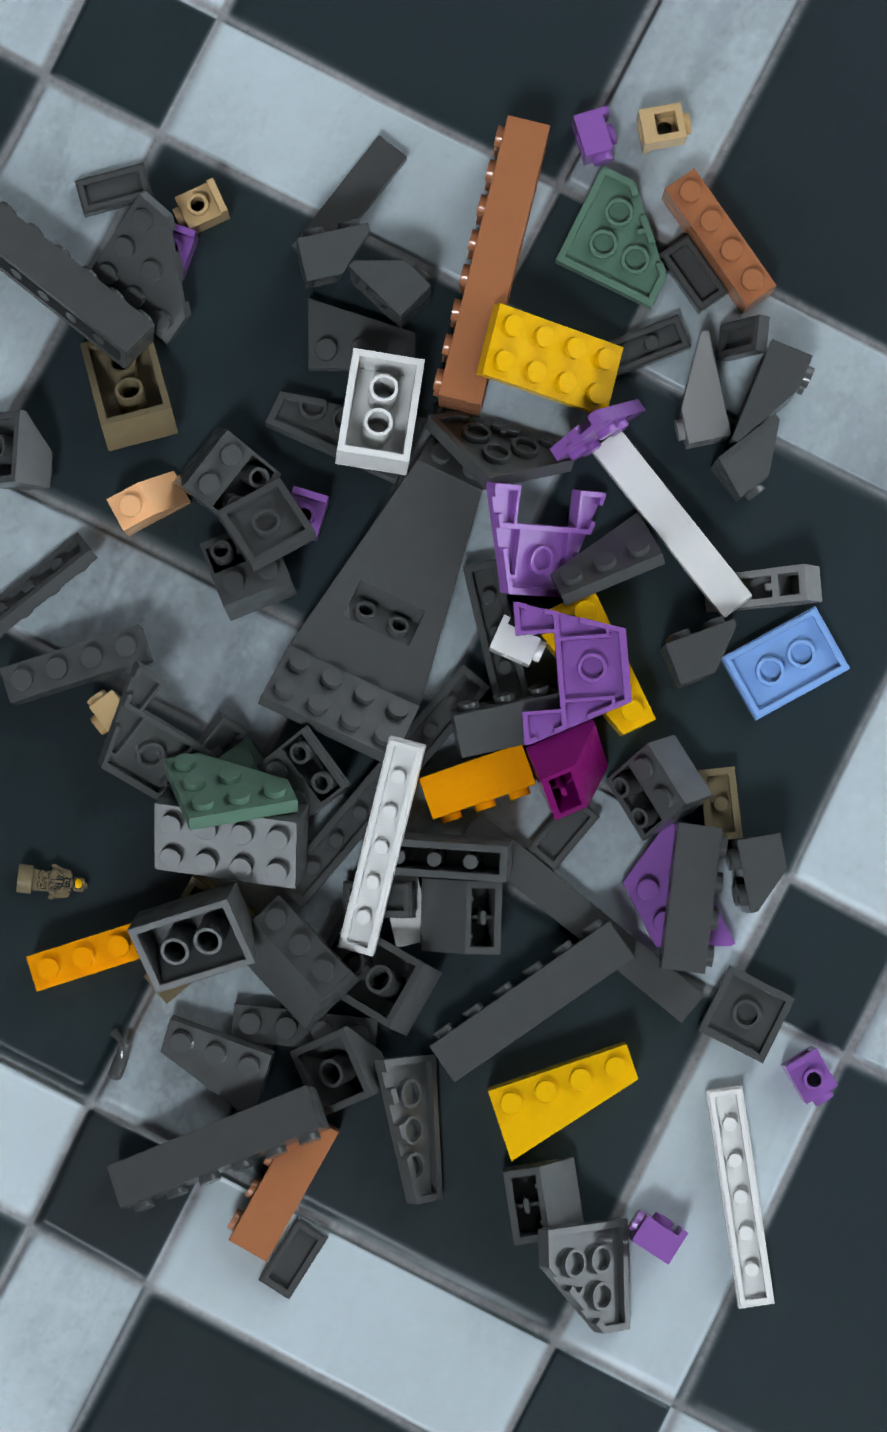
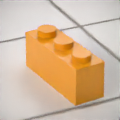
(477, 783)
(82, 958)

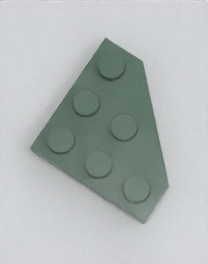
(614, 241)
(225, 793)

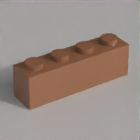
(718, 240)
(278, 1195)

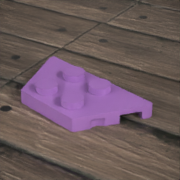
(600, 425)
(649, 886)

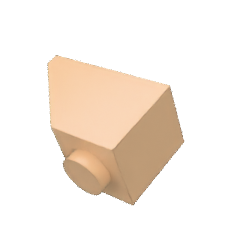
(147, 502)

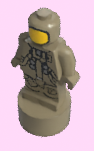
(56, 882)

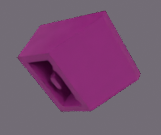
(569, 768)

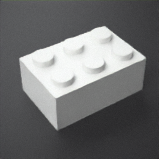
(379, 411)

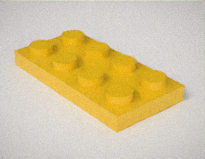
(549, 359)

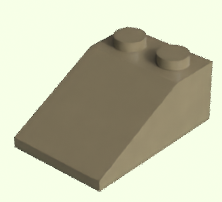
(131, 400)

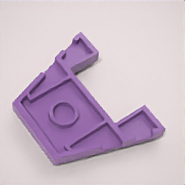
(532, 552)
(589, 667)

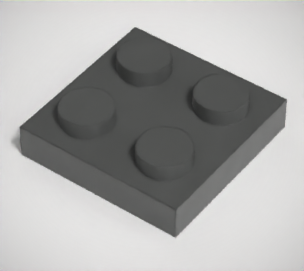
(266, 524)
(745, 1014)

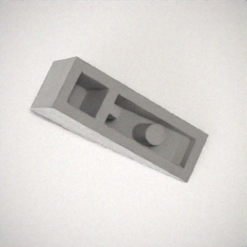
(702, 408)
(780, 587)

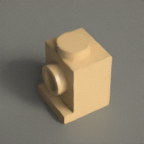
(665, 115)
(212, 213)
(104, 709)

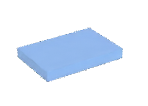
(785, 663)

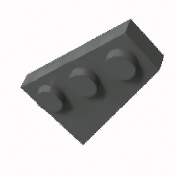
(609, 561)

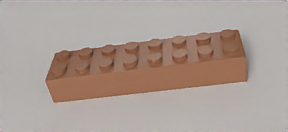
(494, 258)

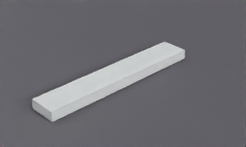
(672, 524)
(382, 845)
(739, 1196)

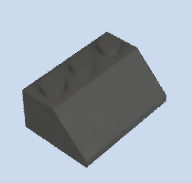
(194, 937)
(298, 963)

